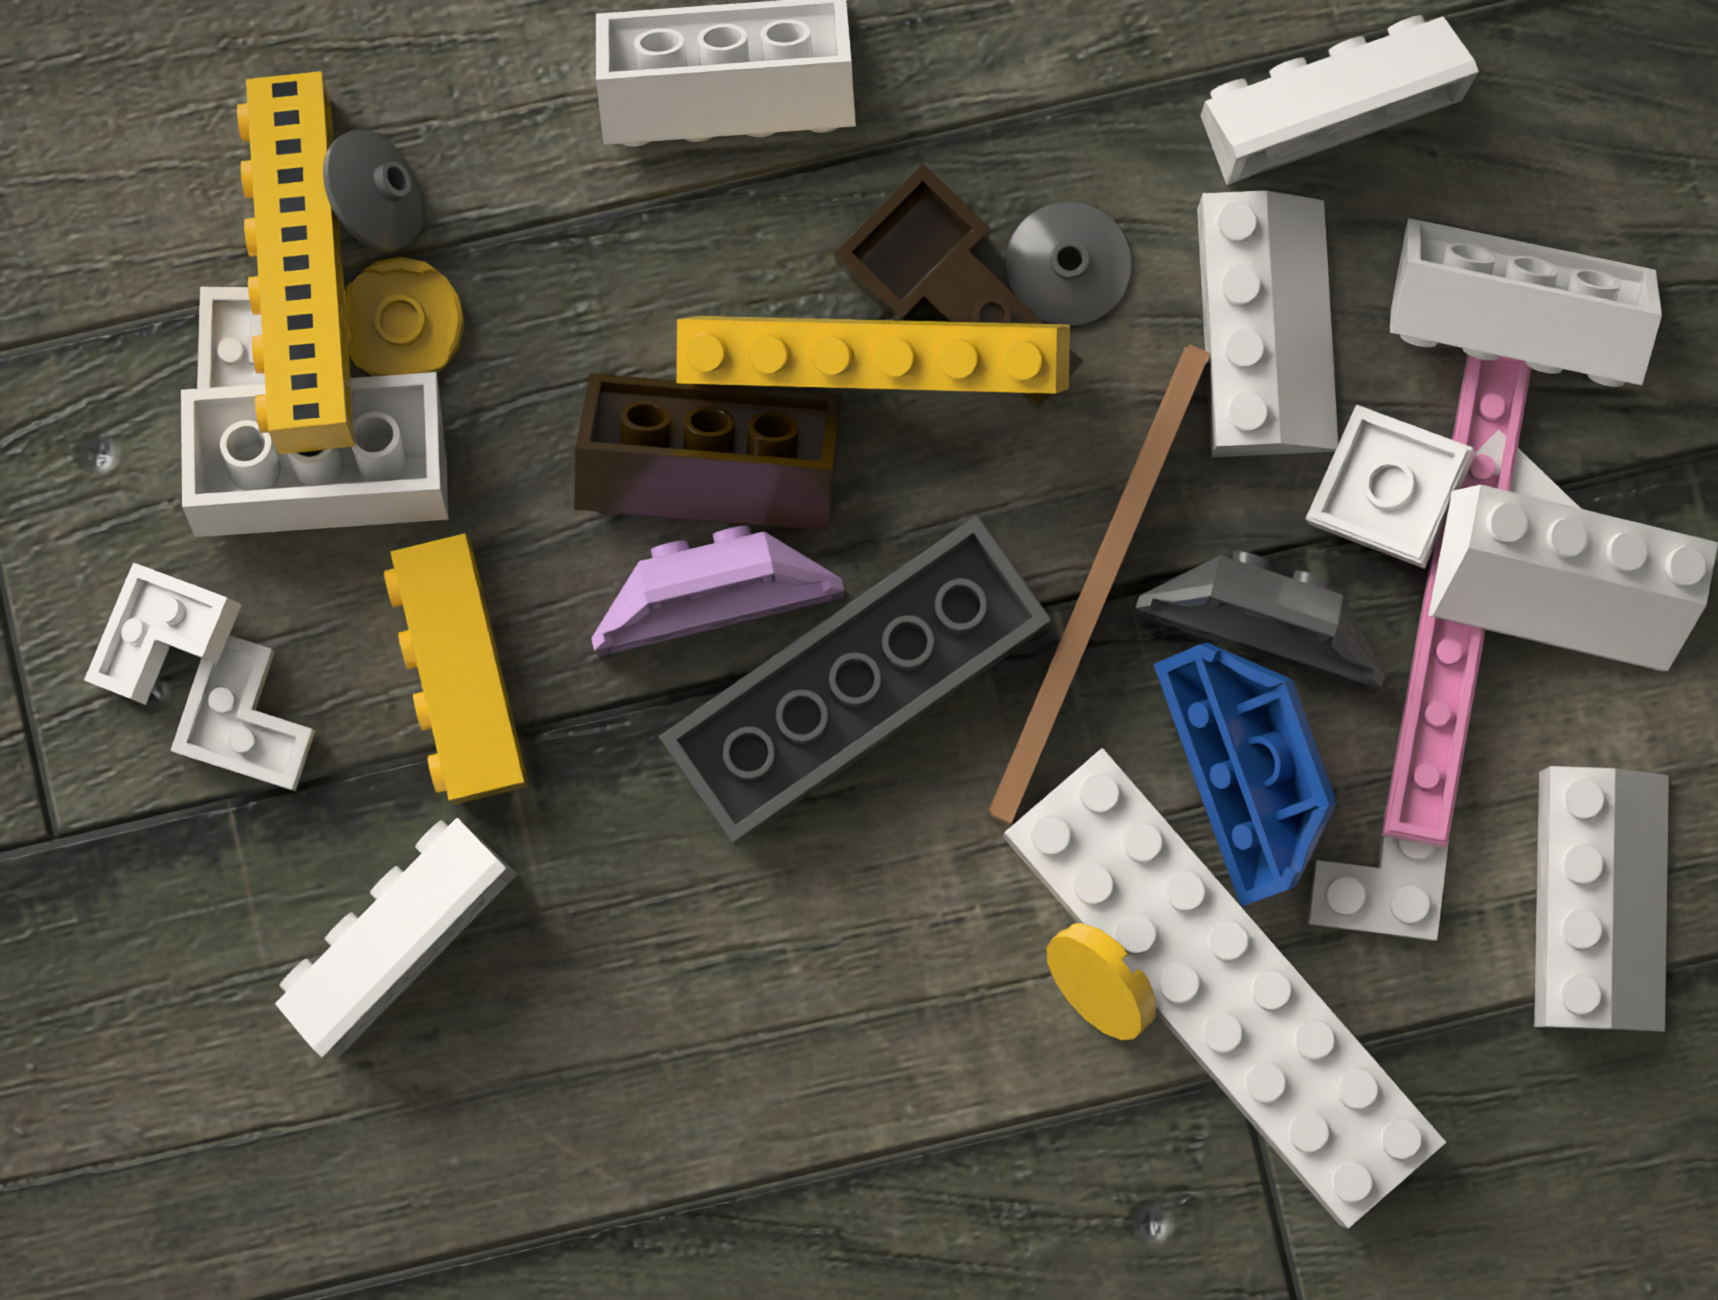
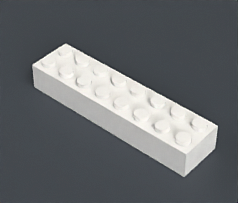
(1226, 990)

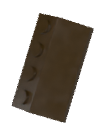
(707, 452)

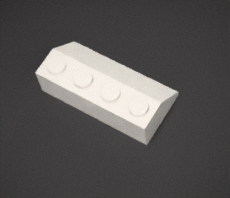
(724, 71)
(1338, 97)
(1525, 303)
(1267, 324)
(244, 487)
(1570, 577)
(1601, 899)
(394, 939)

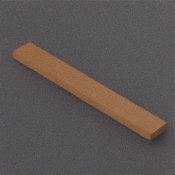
(1097, 585)

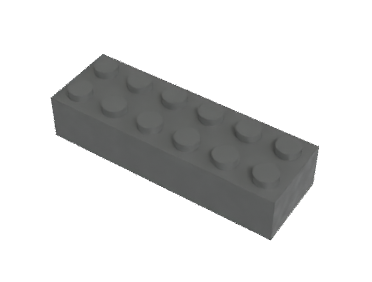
(855, 680)

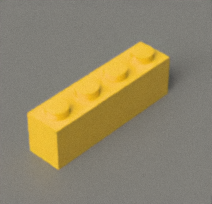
(458, 670)

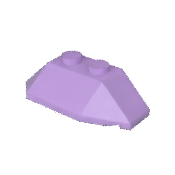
(711, 588)

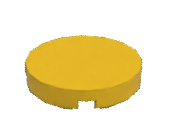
(402, 318)
(1098, 982)

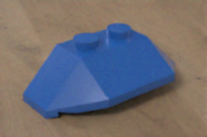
(1250, 765)

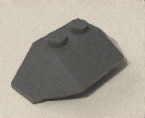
(1267, 616)

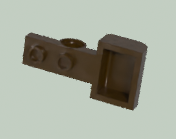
(922, 251)

